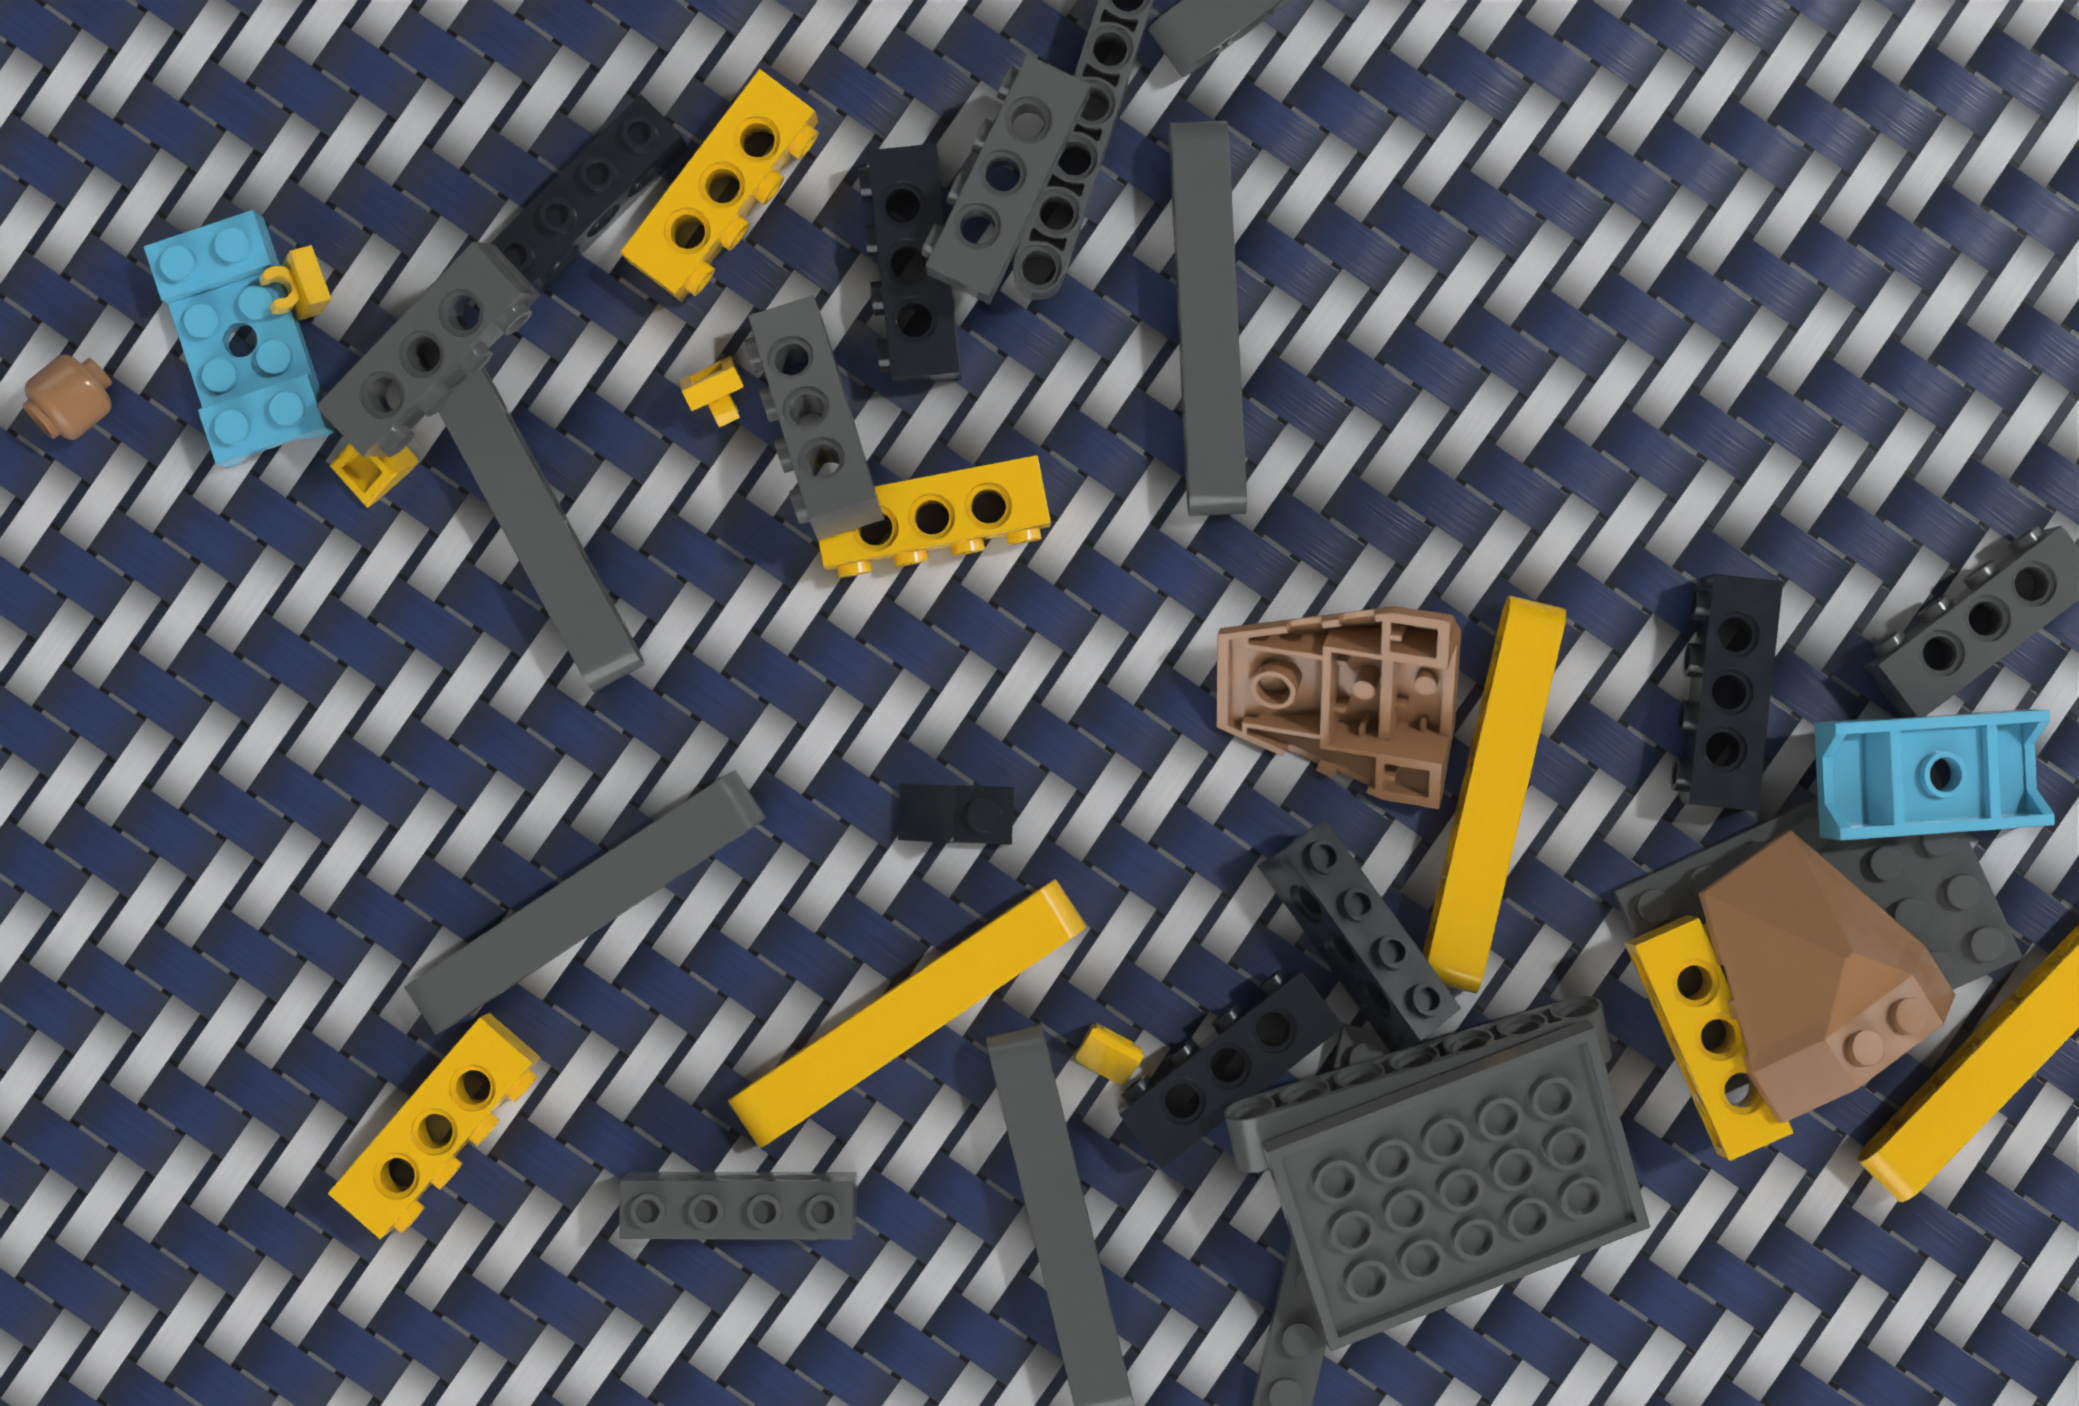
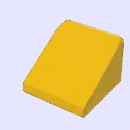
(372, 476)
(1109, 1054)

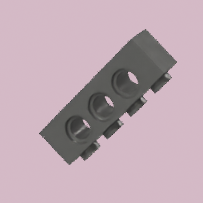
(1059, 103)
(798, 335)
(359, 401)
(1900, 666)
(738, 1205)

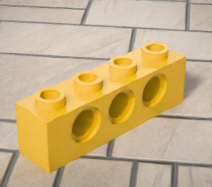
(759, 108)
(1015, 481)
(1658, 961)
(367, 1185)

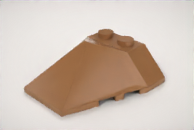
(1350, 693)
(1817, 977)

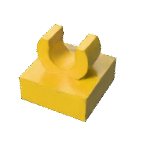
(303, 282)
(713, 387)

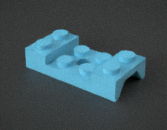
(211, 291)
(1880, 786)

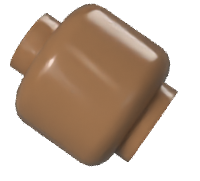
(68, 397)

